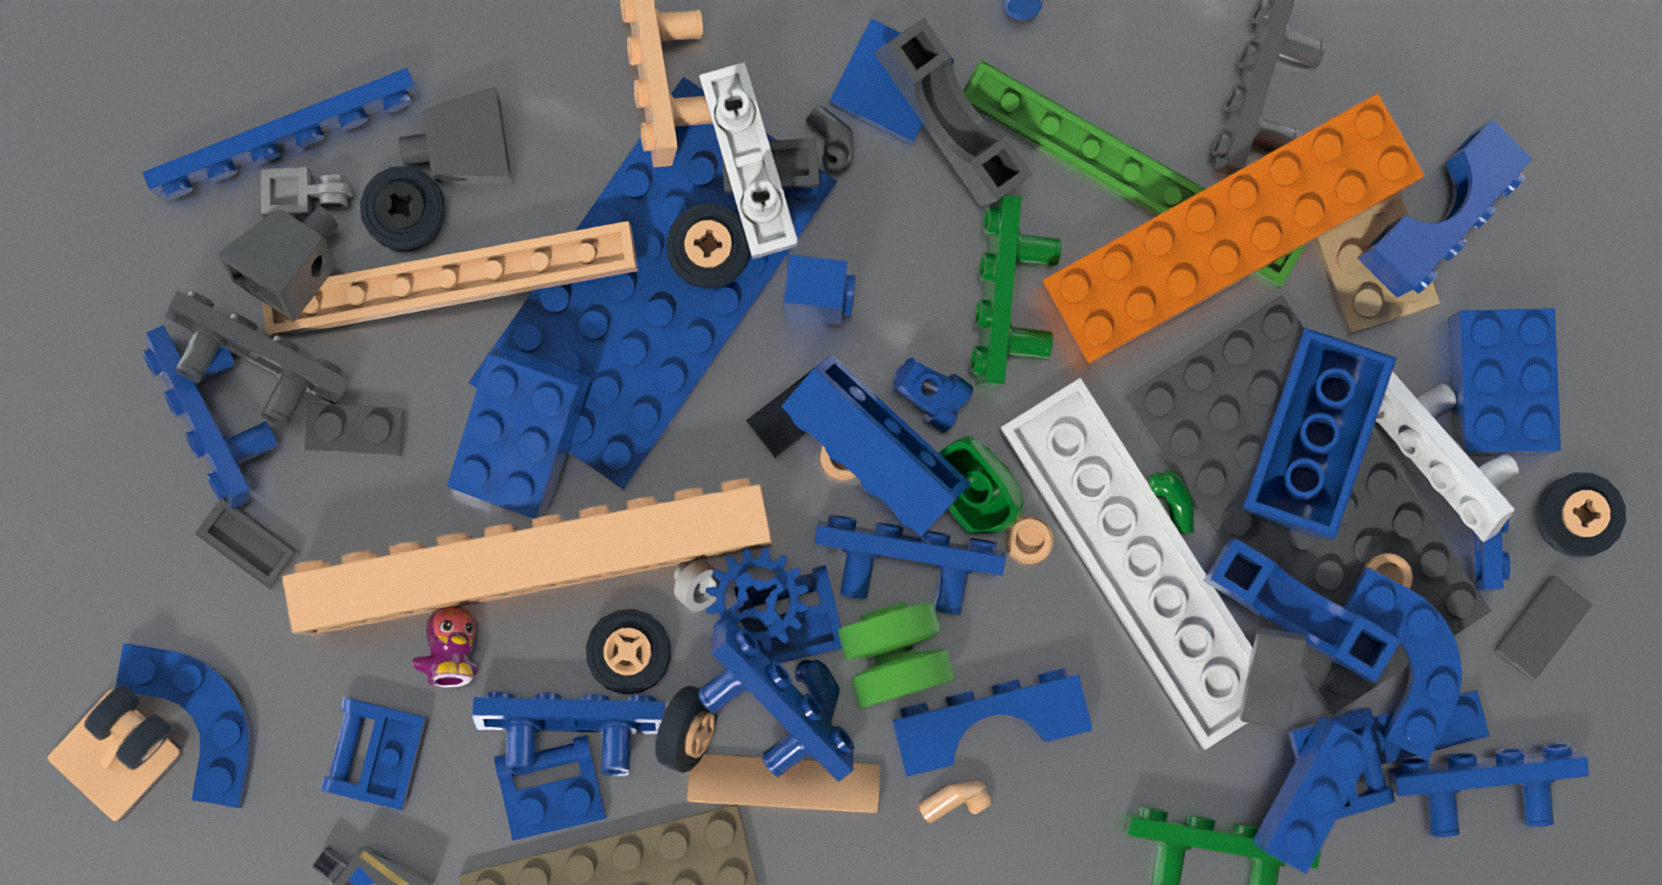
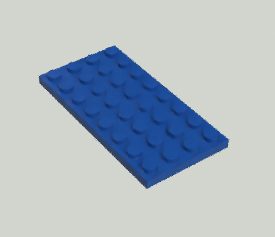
(647, 330)

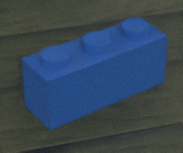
(818, 291)
(1314, 794)

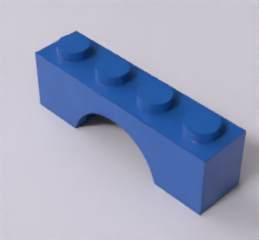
(1480, 172)
(1295, 608)
(1051, 708)

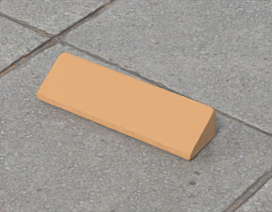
(804, 786)

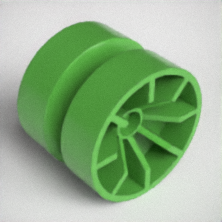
(889, 638)

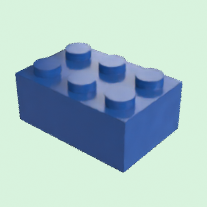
(1505, 382)
(518, 431)

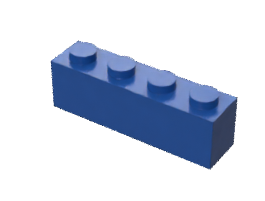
(875, 445)

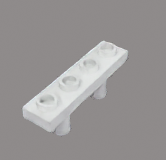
(748, 160)
(1447, 467)

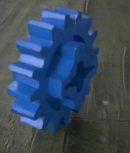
(744, 581)

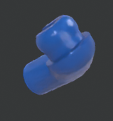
(820, 684)

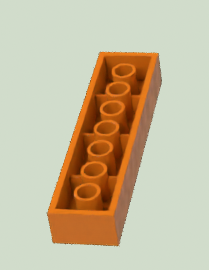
(1233, 229)

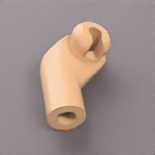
(954, 795)

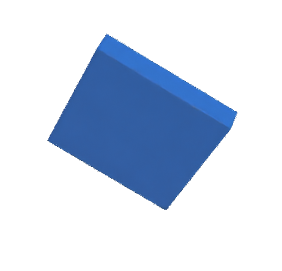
(870, 91)

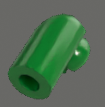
(1176, 493)

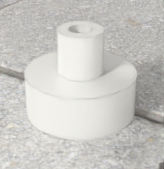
(692, 585)

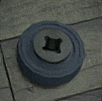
(413, 221)

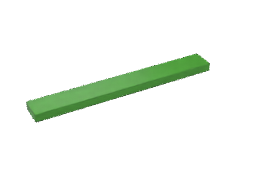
(1089, 149)

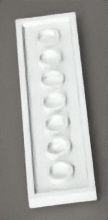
(1136, 558)

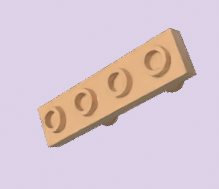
(651, 89)

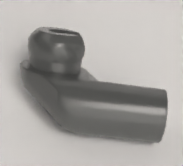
(837, 138)

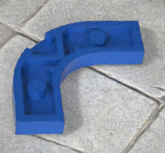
(1431, 657)
(211, 704)

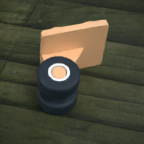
(115, 752)

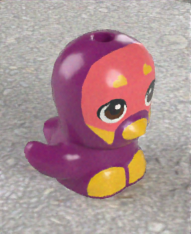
(450, 642)

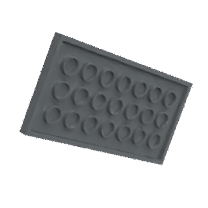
(1211, 428)

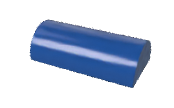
(1319, 435)

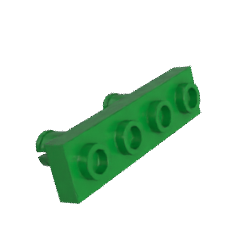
(994, 310)
(1199, 832)

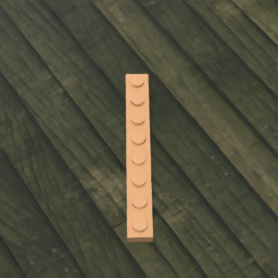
(463, 278)

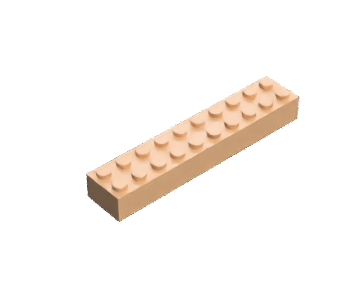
(526, 560)

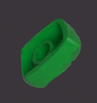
(993, 497)

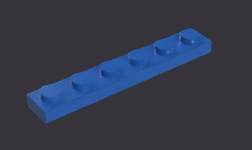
(265, 141)

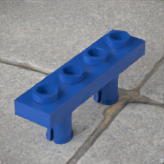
(204, 437)
(933, 548)
(772, 687)
(550, 712)
(1508, 767)

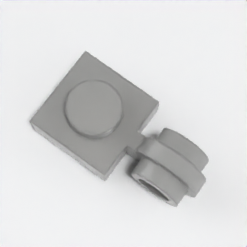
(292, 191)

